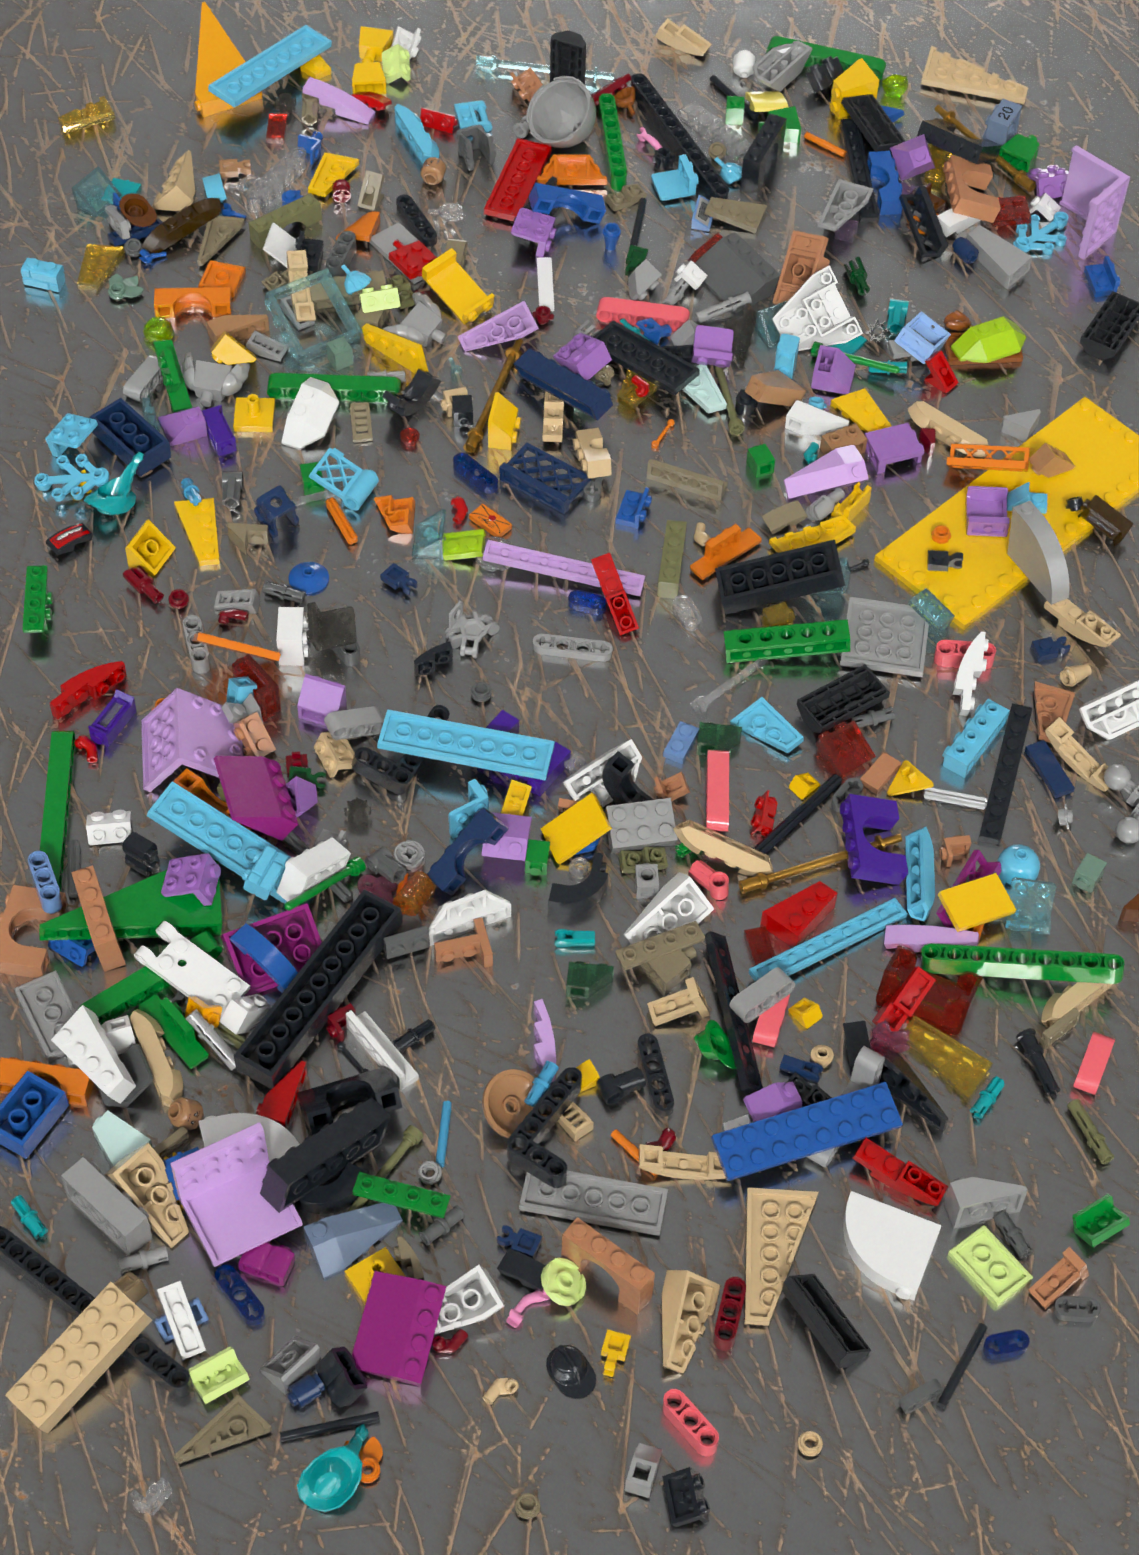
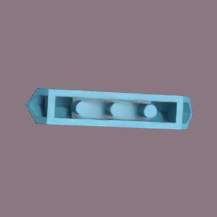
(414, 132)
(920, 874)

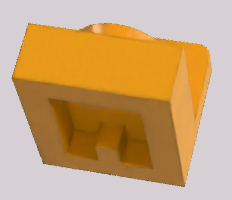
(209, 1013)

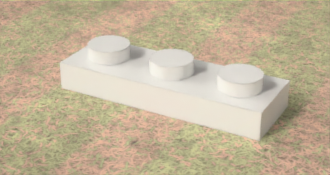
(181, 1320)

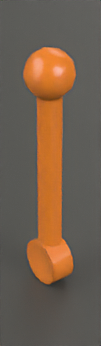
(655, 444)

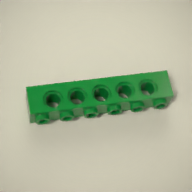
(787, 641)

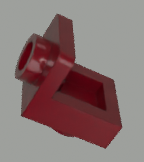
(337, 1022)

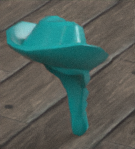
(116, 494)
(333, 1475)

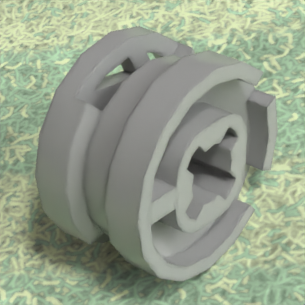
(410, 855)

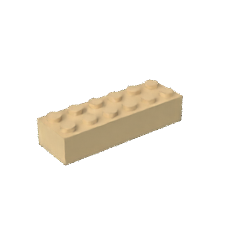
(78, 1358)

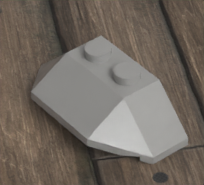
(781, 64)

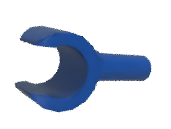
(228, 212)
(147, 257)

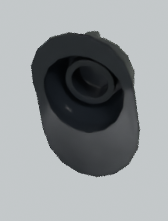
(571, 1371)

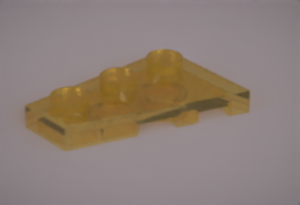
(93, 114)
(939, 157)
(96, 264)

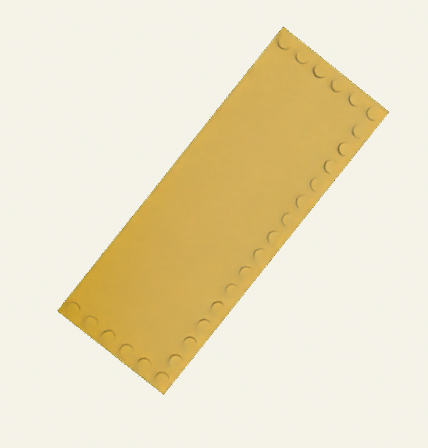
(1105, 467)

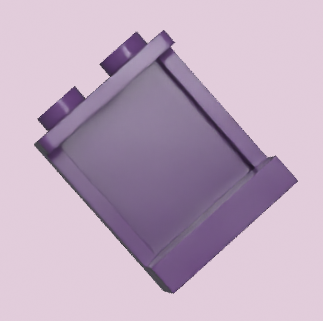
(892, 445)
(987, 511)

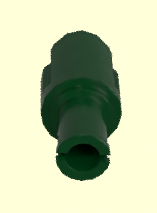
(857, 275)

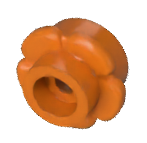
(941, 534)

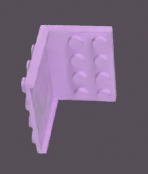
(1095, 194)
(185, 732)
(223, 1196)

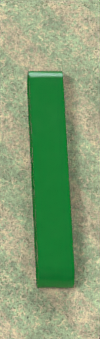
(820, 52)
(612, 142)
(346, 387)
(141, 985)

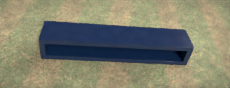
(564, 384)

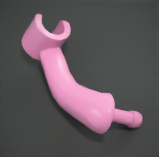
(644, 136)
(515, 1316)

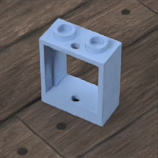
(916, 344)

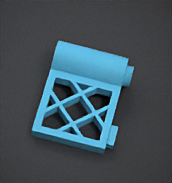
(359, 485)

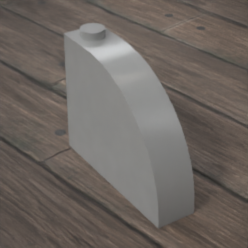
(1038, 552)

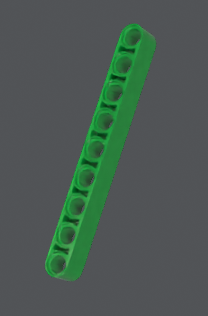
(58, 800)
(1023, 963)

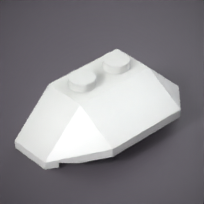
(310, 414)
(1113, 712)
(589, 777)
(457, 916)

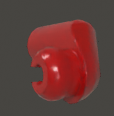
(643, 386)
(462, 509)
(90, 747)

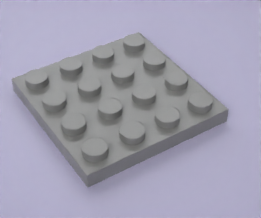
(885, 637)

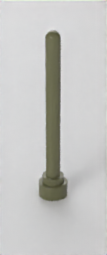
(735, 424)
(411, 1137)

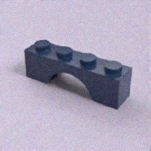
(449, 869)

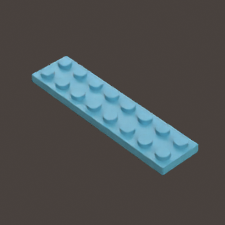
(269, 66)
(466, 744)
(209, 830)

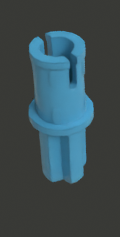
(191, 491)

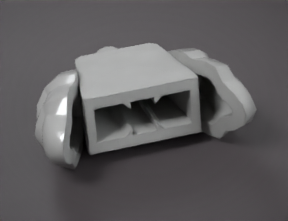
(421, 323)
(213, 380)

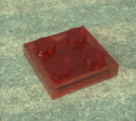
(1013, 211)

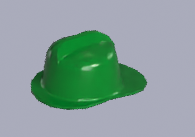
(715, 1044)

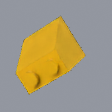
(853, 82)

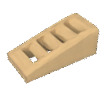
(580, 1130)

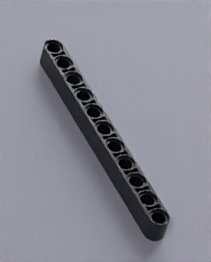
(677, 137)
(75, 1306)

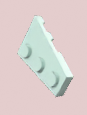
(705, 391)

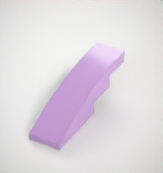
(342, 102)
(917, 936)
(543, 1033)

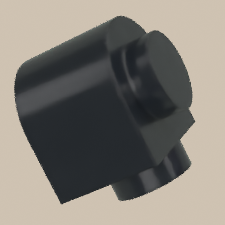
(745, 404)

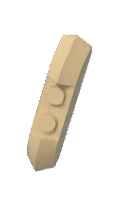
(946, 428)
(698, 838)
(1072, 997)
(165, 1078)

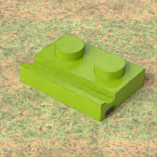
(464, 544)

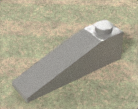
(843, 204)

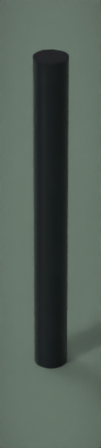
(723, 87)
(638, 222)
(962, 1366)
(329, 1426)

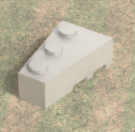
(312, 868)

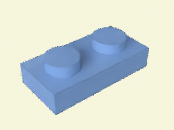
(681, 742)

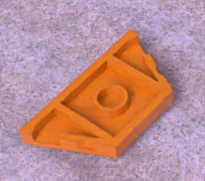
(572, 171)

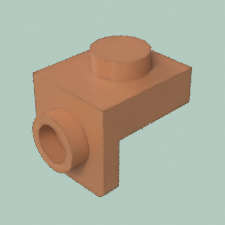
(672, 787)
(954, 846)

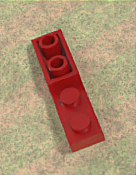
(614, 594)
(91, 683)
(901, 1176)

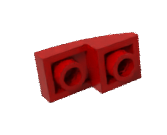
(374, 100)

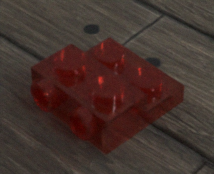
(845, 748)

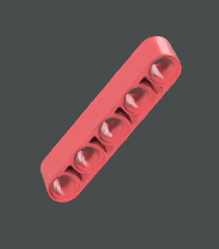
(615, 309)
(717, 790)

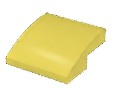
(766, 101)

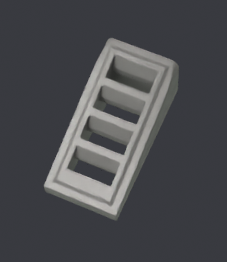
(285, 305)
(258, 340)
(250, 599)

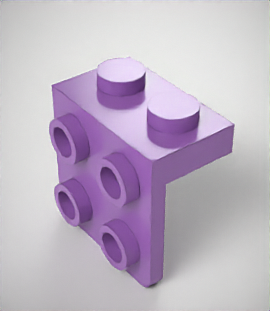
(1049, 180)
(536, 228)
(712, 346)
(192, 875)

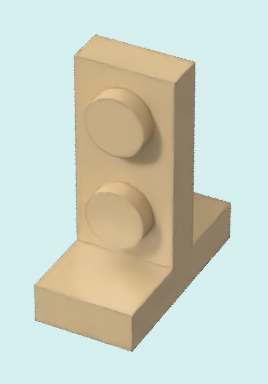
(679, 1004)

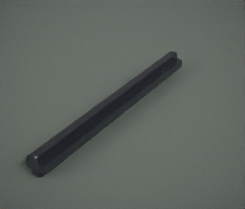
(799, 814)

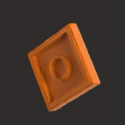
(222, 275)

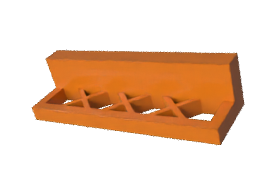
(986, 463)

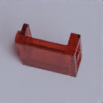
(267, 690)

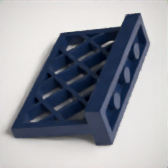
(535, 487)

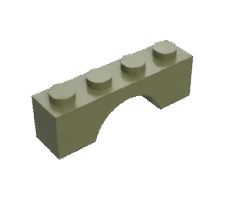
(304, 210)
(672, 559)

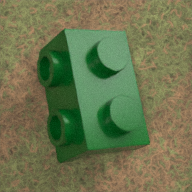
(1099, 1221)

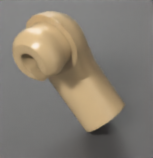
(699, 535)
(500, 1387)

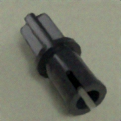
(413, 1036)

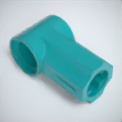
(897, 314)

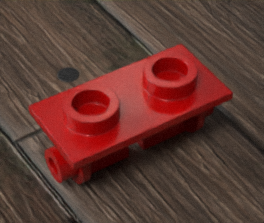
(438, 120)
(765, 807)

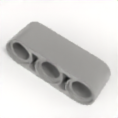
(143, 380)
(197, 651)
(354, 723)
(762, 995)

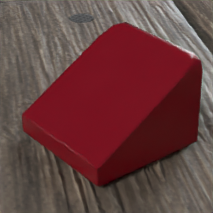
(927, 439)

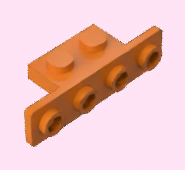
(724, 549)

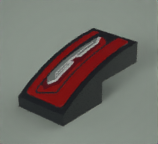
(65, 540)

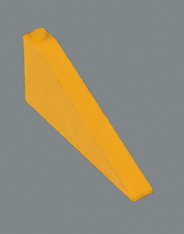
(215, 59)

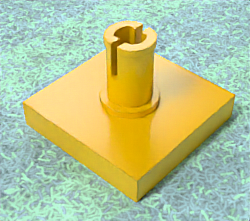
(254, 414)
(362, 1273)

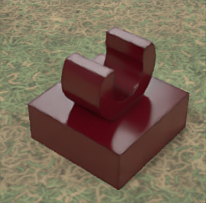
(296, 760)

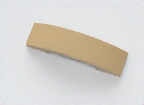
(301, 300)
(1075, 755)
(680, 1164)

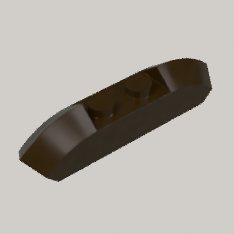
(182, 224)

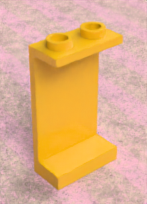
(456, 287)

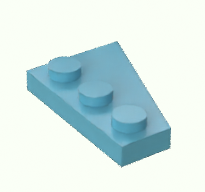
(768, 726)

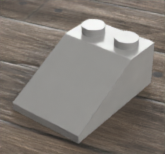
(981, 1199)

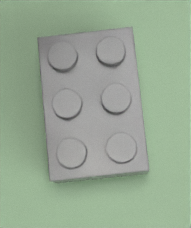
(641, 825)

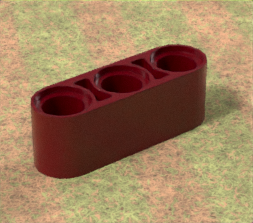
(725, 1323)

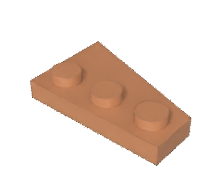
(1050, 705)

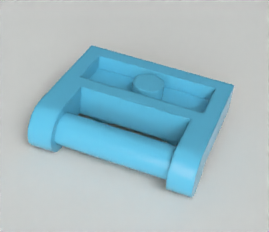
(467, 117)

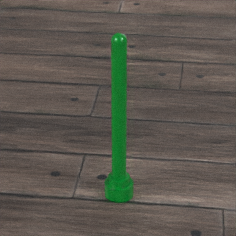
(860, 360)
(354, 868)

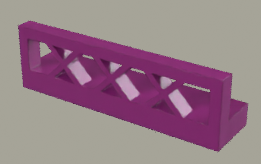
(985, 869)

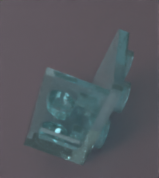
(1033, 905)

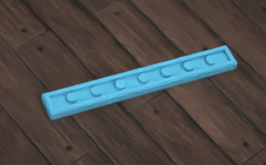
(833, 940)

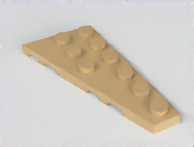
(966, 77)
(773, 1235)

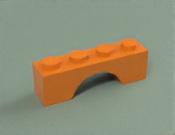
(171, 301)
(197, 786)
(70, 1080)

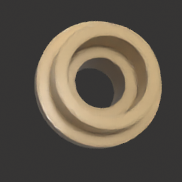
(822, 1060)
(810, 1436)

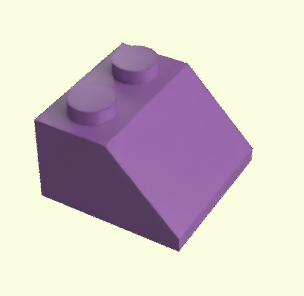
(514, 842)

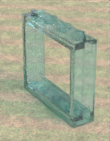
(353, 330)

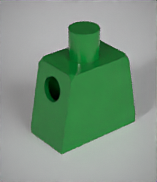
(793, 127)
(1020, 152)

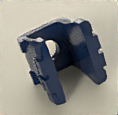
(267, 514)

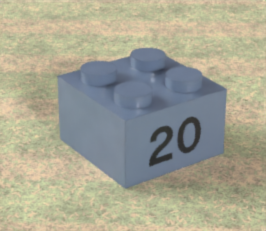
(1003, 122)

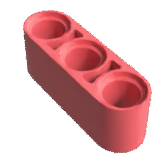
(951, 652)
(769, 1024)
(1094, 1063)
(688, 1411)

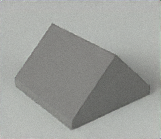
(291, 1363)

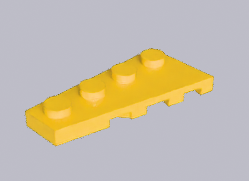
(395, 347)

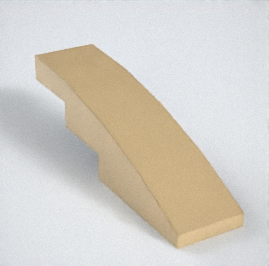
(552, 418)

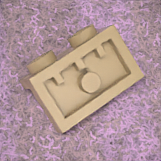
(334, 753)

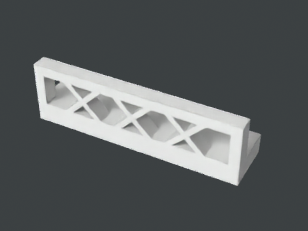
(381, 1049)

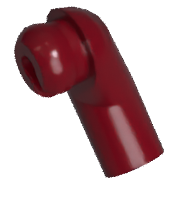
(234, 614)
(666, 1139)
(449, 1345)

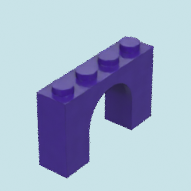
(509, 723)
(864, 859)

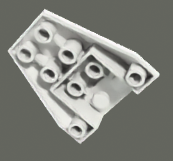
(817, 313)

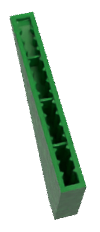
(139, 912)

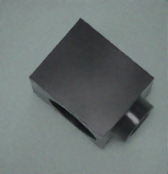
(462, 410)

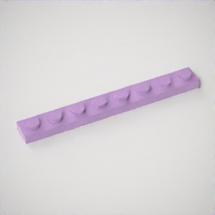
(555, 566)

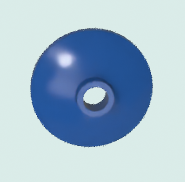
(309, 577)

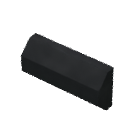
(567, 55)
(873, 122)
(1110, 326)
(841, 699)
(825, 1319)

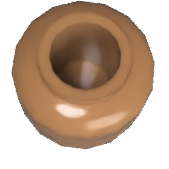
(433, 170)
(185, 1113)

